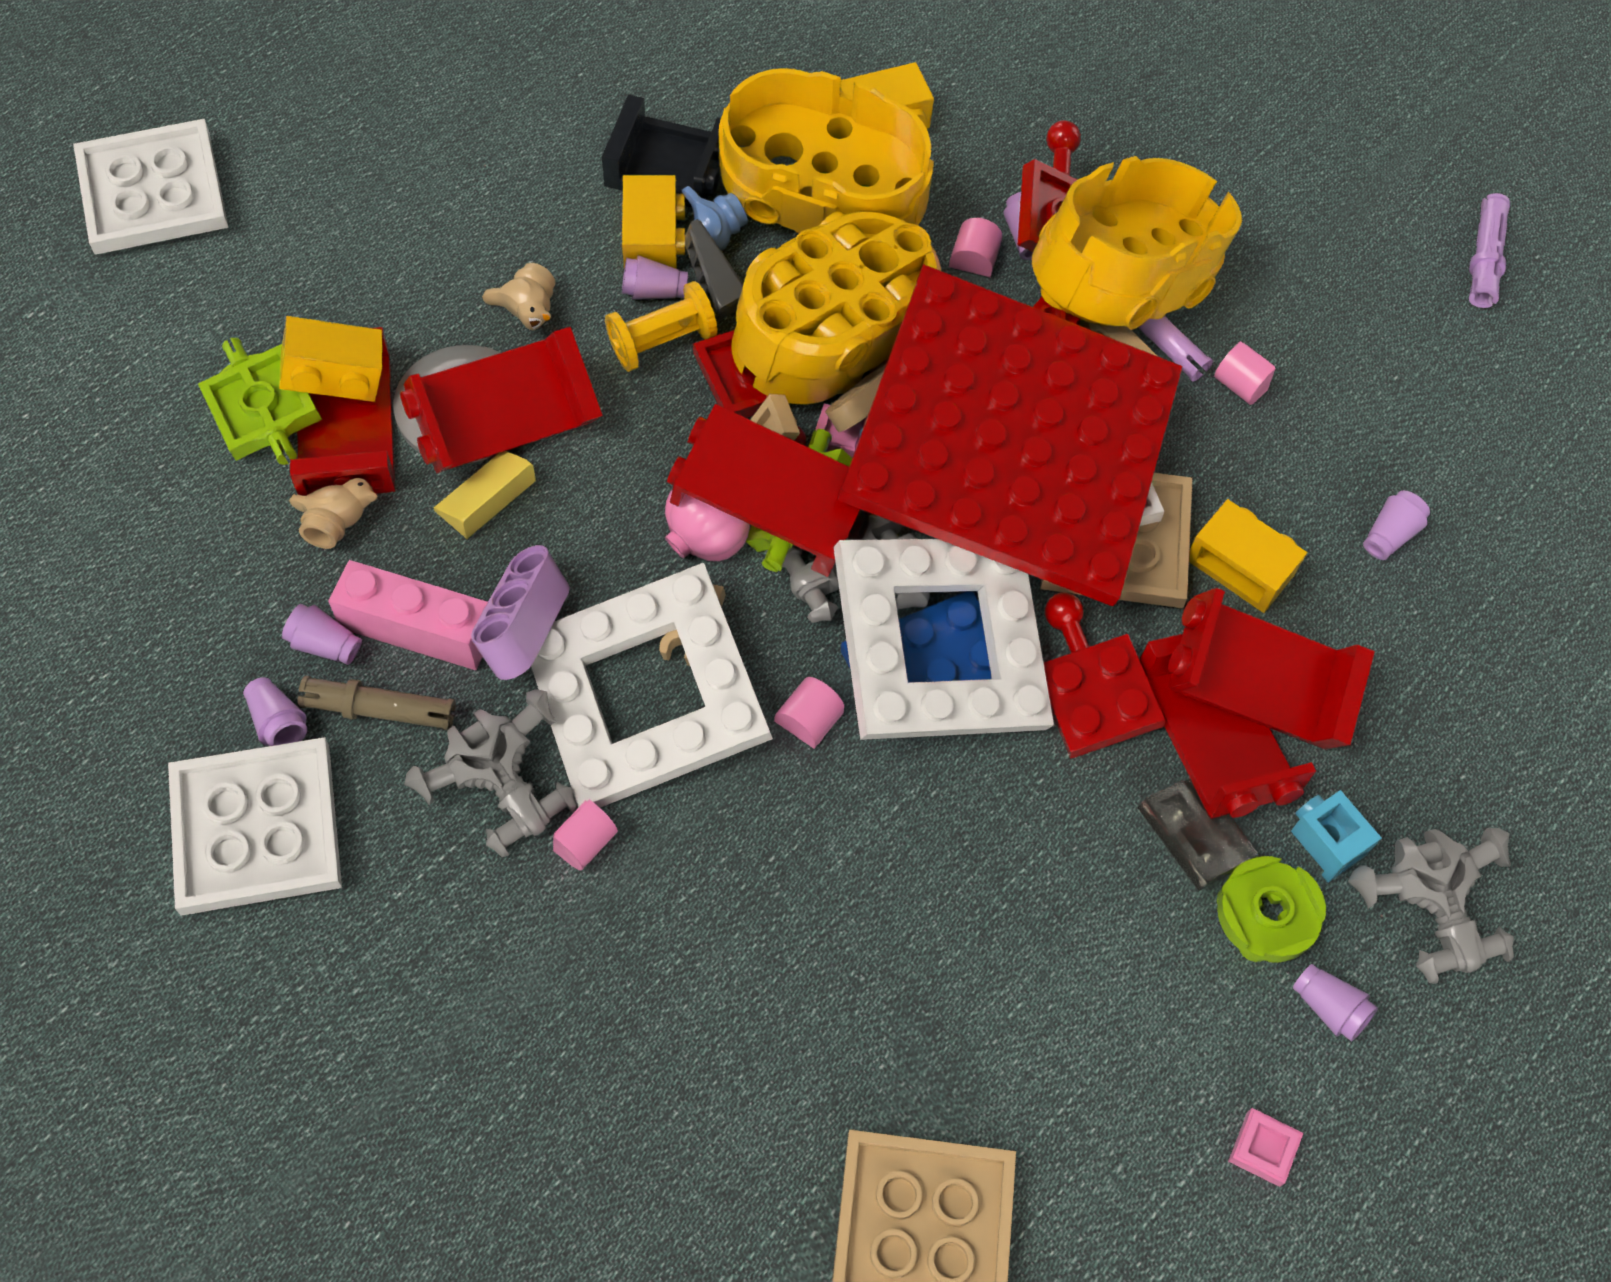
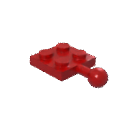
(1046, 186)
(726, 382)
(1096, 690)

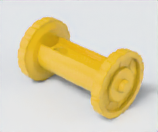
(661, 325)

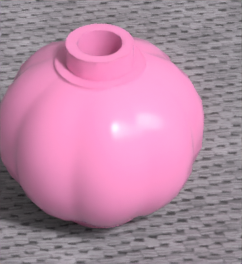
(703, 530)

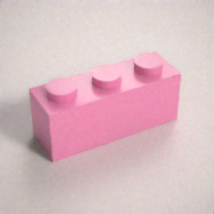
(408, 613)

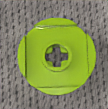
(1258, 935)

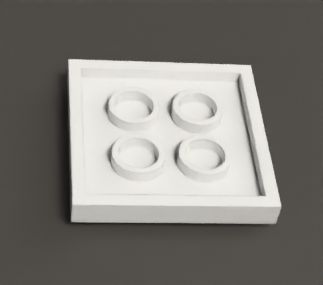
(149, 186)
(253, 826)

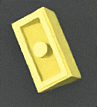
(486, 493)

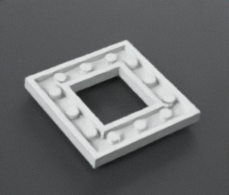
(884, 700)
(724, 727)

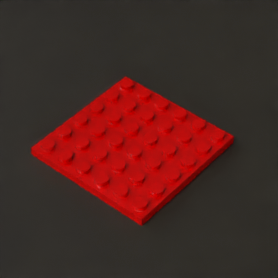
(1014, 435)

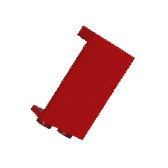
(501, 401)
(349, 440)
(766, 483)
(1269, 673)
(1225, 755)

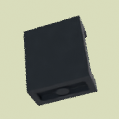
(661, 148)

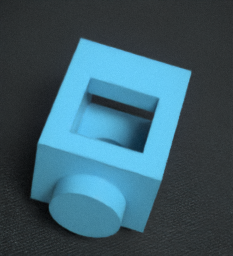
(1334, 833)

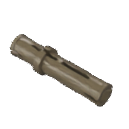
(355, 700)

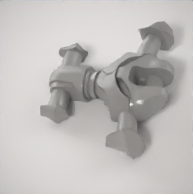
(813, 586)
(490, 758)
(1439, 879)

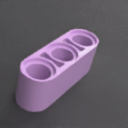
(520, 612)

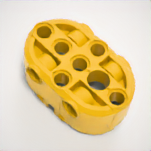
(801, 119)
(1135, 243)
(828, 304)

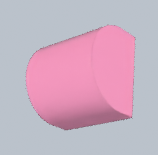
(976, 247)
(1245, 373)
(810, 711)
(583, 835)

